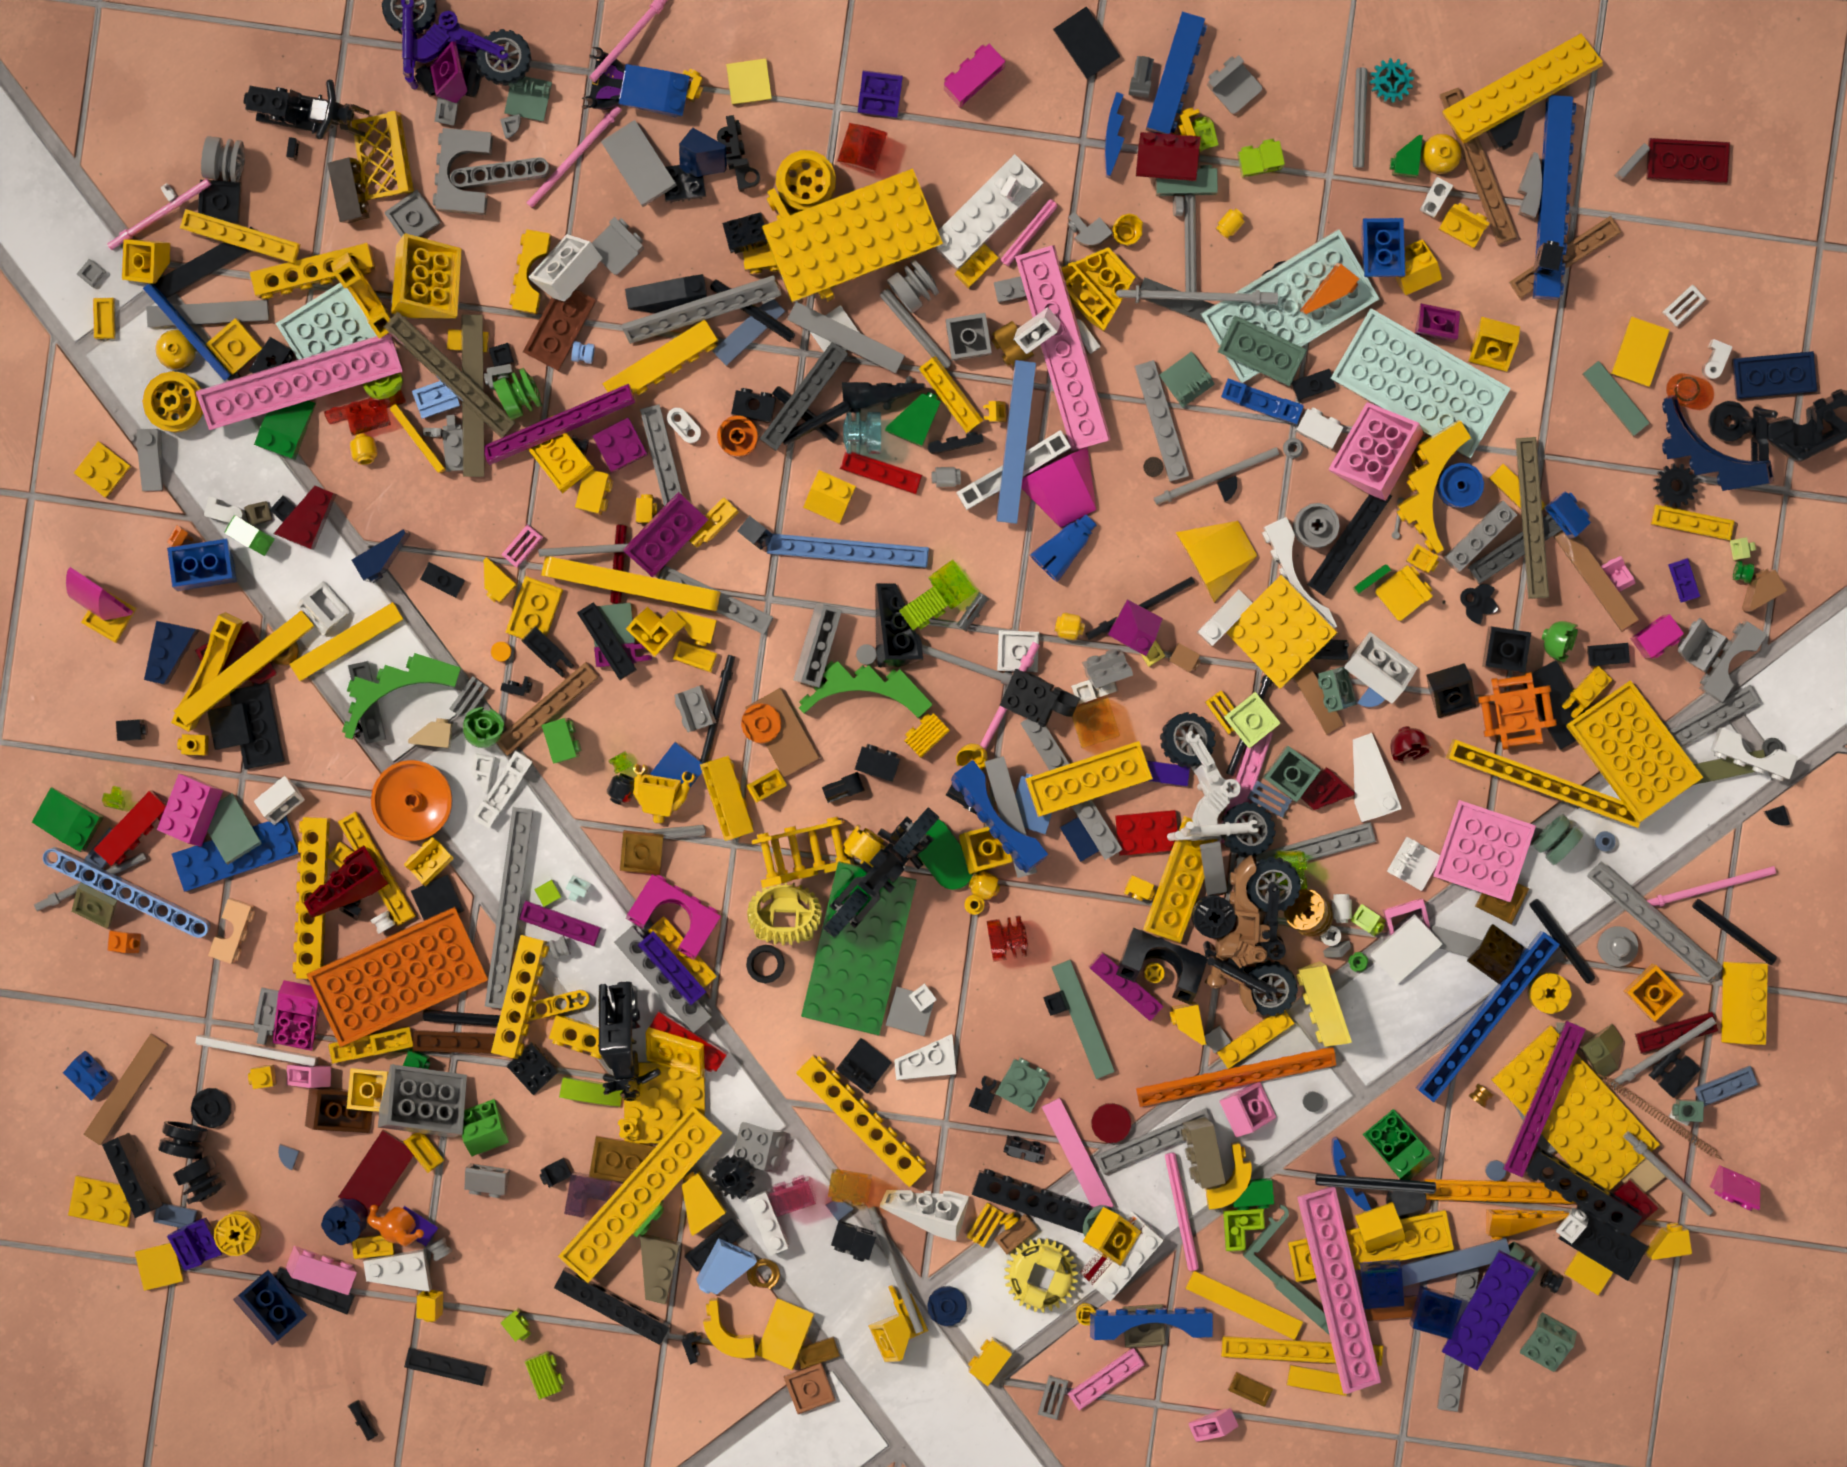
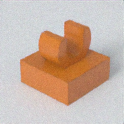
(178, 536)

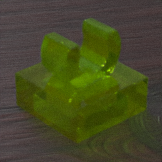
(114, 799)

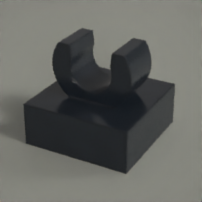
(352, 909)

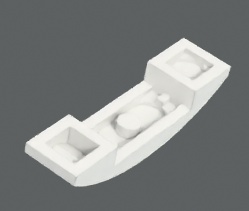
(503, 789)

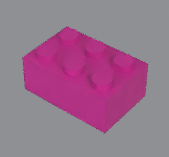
(973, 74)
(190, 810)

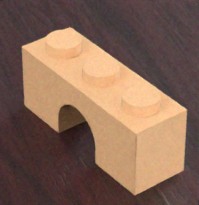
(239, 915)

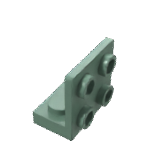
(1549, 1342)

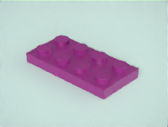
(665, 534)

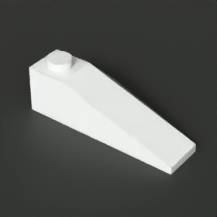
(1372, 783)
(933, 1212)

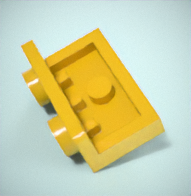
(428, 861)

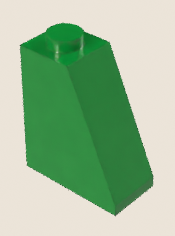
(915, 420)

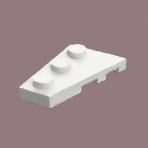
(928, 1061)

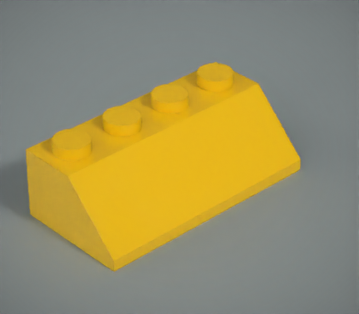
(1744, 1002)

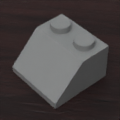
(486, 1179)

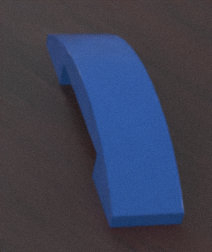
(1262, 401)
(1338, 1154)

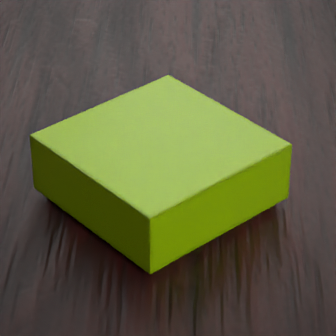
(547, 893)

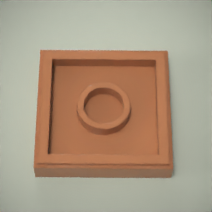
(809, 1388)

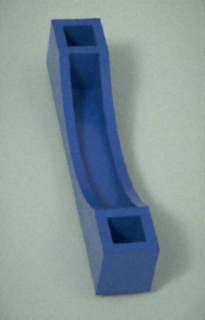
(1024, 849)
(1110, 1325)

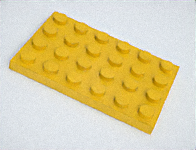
(1634, 751)

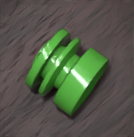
(517, 394)

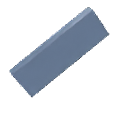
(1726, 1086)

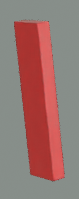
(881, 472)

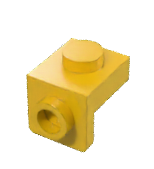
(695, 89)
(1186, 126)
(1423, 559)

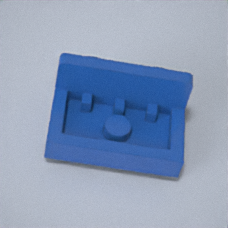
(87, 1075)

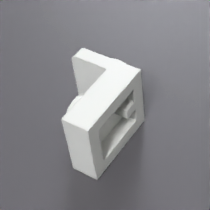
(1573, 1225)

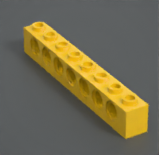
(303, 887)
(909, 1174)

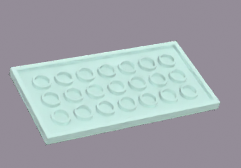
(1295, 283)
(1418, 380)

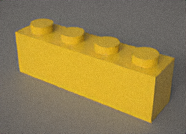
(727, 798)

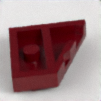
(1325, 790)

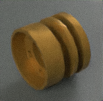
(1298, 913)

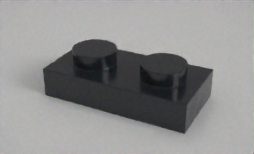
(1608, 654)

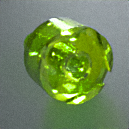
(1298, 861)

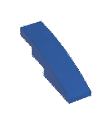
(1112, 141)

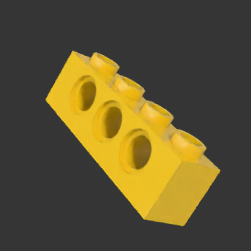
(559, 1037)

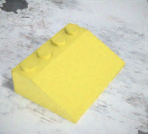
(1323, 1004)

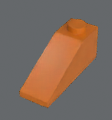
(1335, 285)

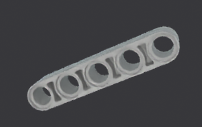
(490, 170)

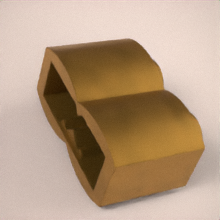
(1004, 339)

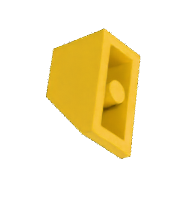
(496, 582)
(698, 627)

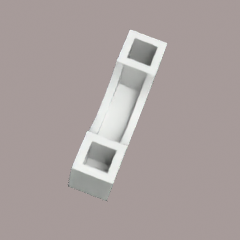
(1730, 745)

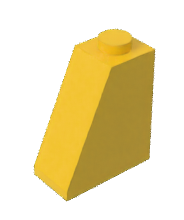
(700, 1202)

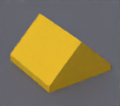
(1380, 1227)

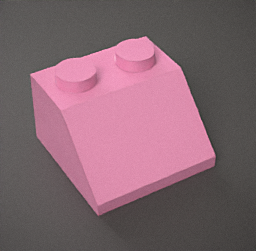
(1247, 1109)

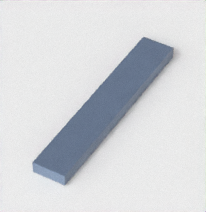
(1452, 1262)

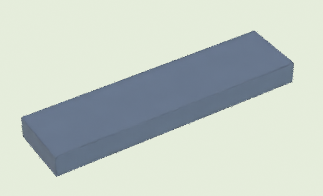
(746, 334)

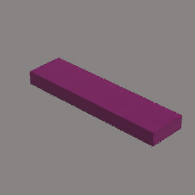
(560, 923)

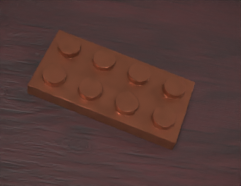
(559, 329)

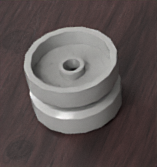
(1327, 521)

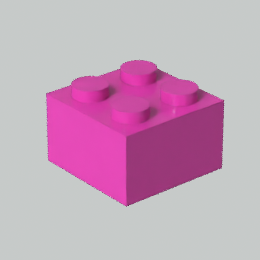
(1657, 636)

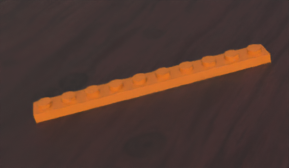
(1236, 1076)

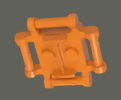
(1517, 710)

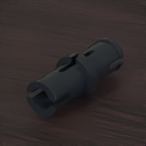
(362, 1420)

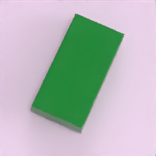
(1371, 579)

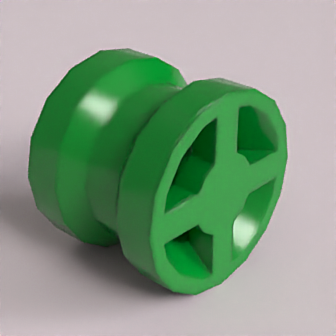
(1743, 572)

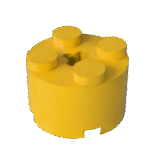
(863, 844)
(1537, 992)

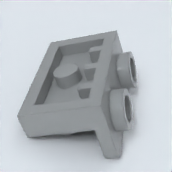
(694, 708)

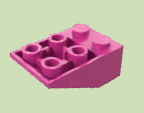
(296, 1015)
(1736, 1188)

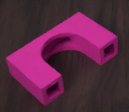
(659, 892)

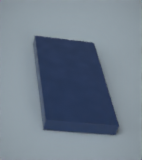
(1774, 375)

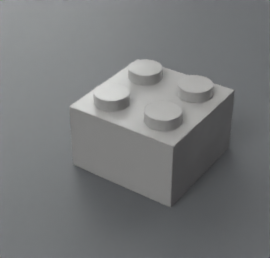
(968, 336)

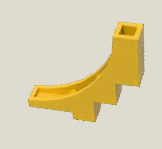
(1419, 506)

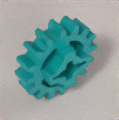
(1400, 79)

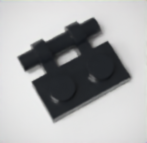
(1678, 1076)

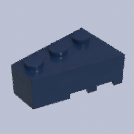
(167, 650)

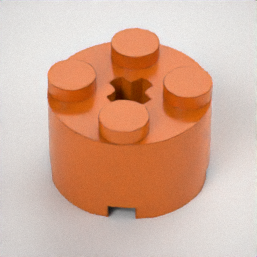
(728, 430)

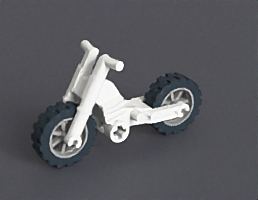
(1196, 753)

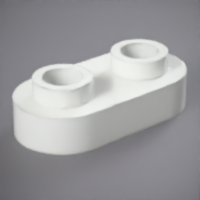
(683, 426)

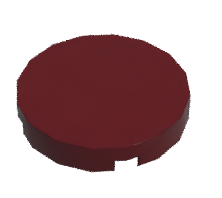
(1111, 1122)

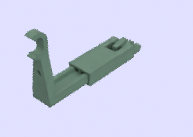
(1280, 1282)

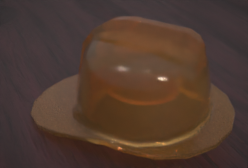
(1691, 391)

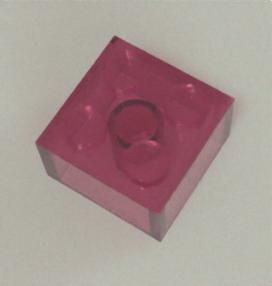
(792, 1195)

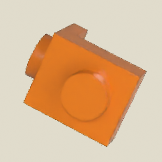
(124, 942)

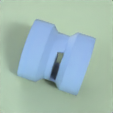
(578, 352)

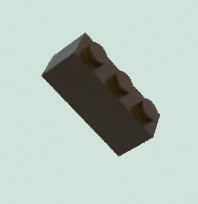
(348, 190)

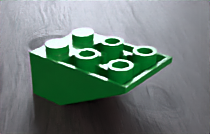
(1398, 1146)

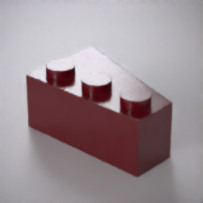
(308, 518)

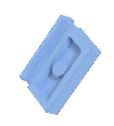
(434, 399)

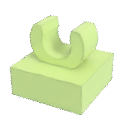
(1741, 548)

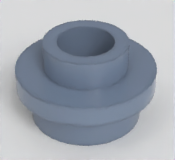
(1598, 841)

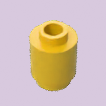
(1230, 223)

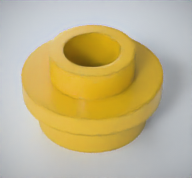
(969, 909)

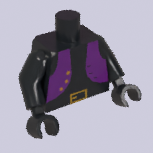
(607, 89)

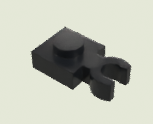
(982, 1097)

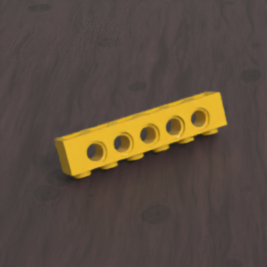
(261, 278)
(520, 966)

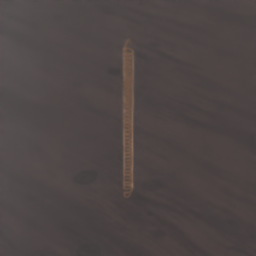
(1599, 1075)

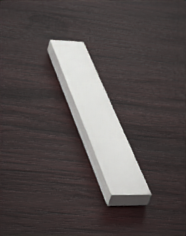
(256, 1050)

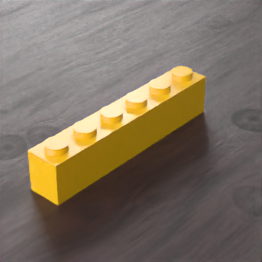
(665, 359)

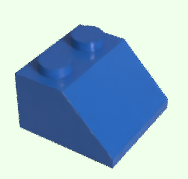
(1568, 515)

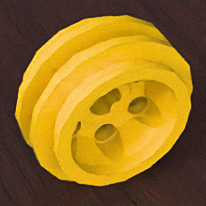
(794, 162)
(151, 404)

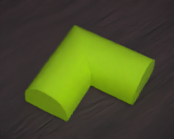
(1237, 1222)

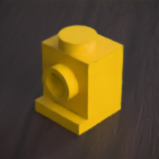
(645, 508)
(201, 744)
(1139, 888)

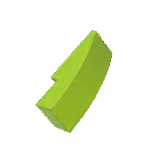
(588, 1091)

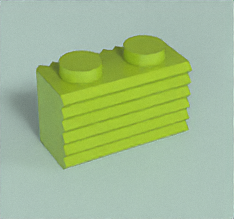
(923, 608)
(544, 1374)

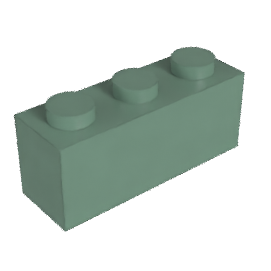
(1204, 185)

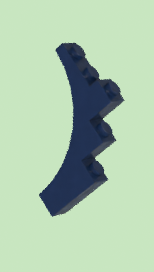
(1704, 459)

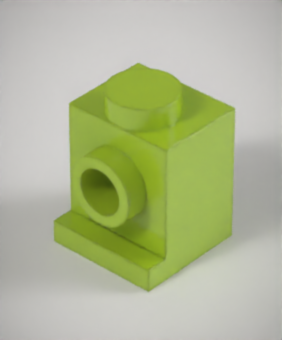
(516, 1326)

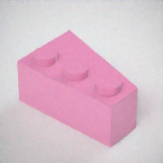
(320, 1270)

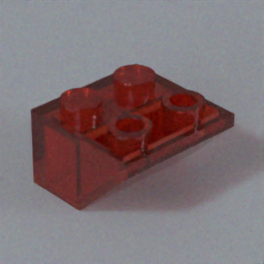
(862, 147)

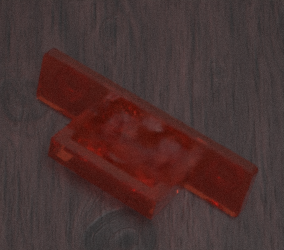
(365, 414)

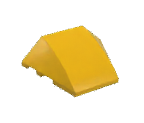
(1094, 285)
(1218, 554)

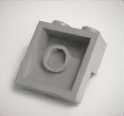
(1107, 668)

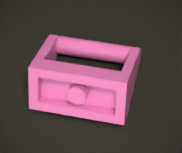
(1404, 908)

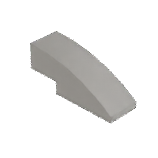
(1531, 187)

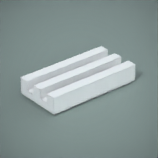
(1671, 316)

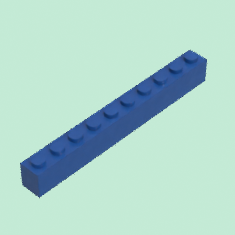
(1555, 188)
(1487, 1016)

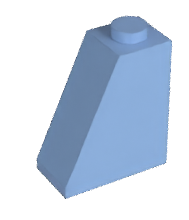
(724, 1266)

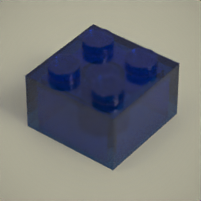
(1381, 1284)
(1435, 1312)

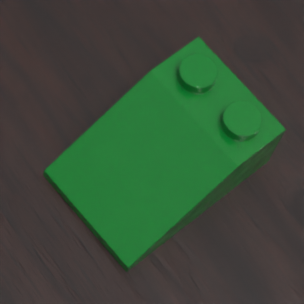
(285, 429)
(67, 820)

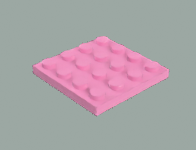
(1484, 850)

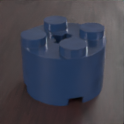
(344, 1221)

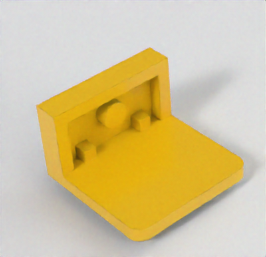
(759, 259)
(1404, 592)

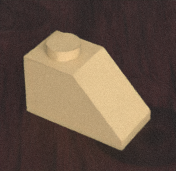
(434, 734)

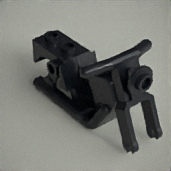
(302, 111)
(1792, 439)
(616, 1040)

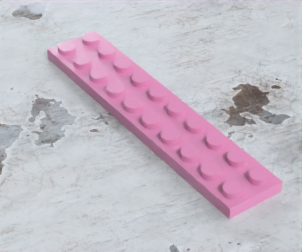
(1064, 350)
(299, 381)
(1339, 1289)

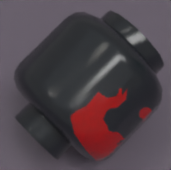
(621, 788)

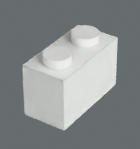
(1037, 330)
(1319, 428)
(279, 800)

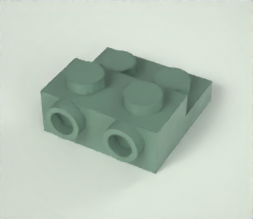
(1337, 689)
(1023, 1084)

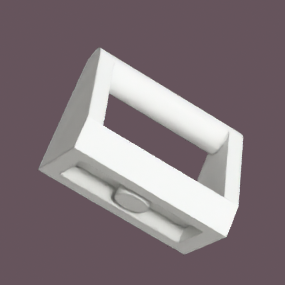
(316, 615)

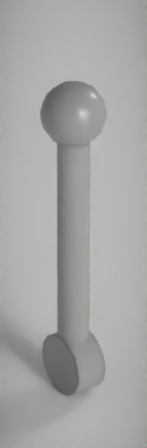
(1395, 535)

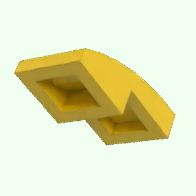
(976, 266)

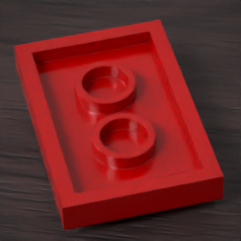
(1145, 832)

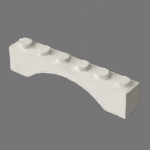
(1034, 458)
(1281, 539)

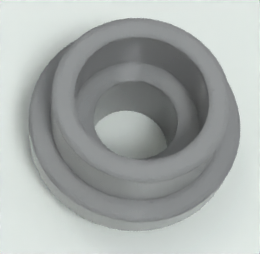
(1297, 443)

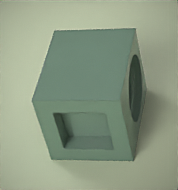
(1696, 1114)

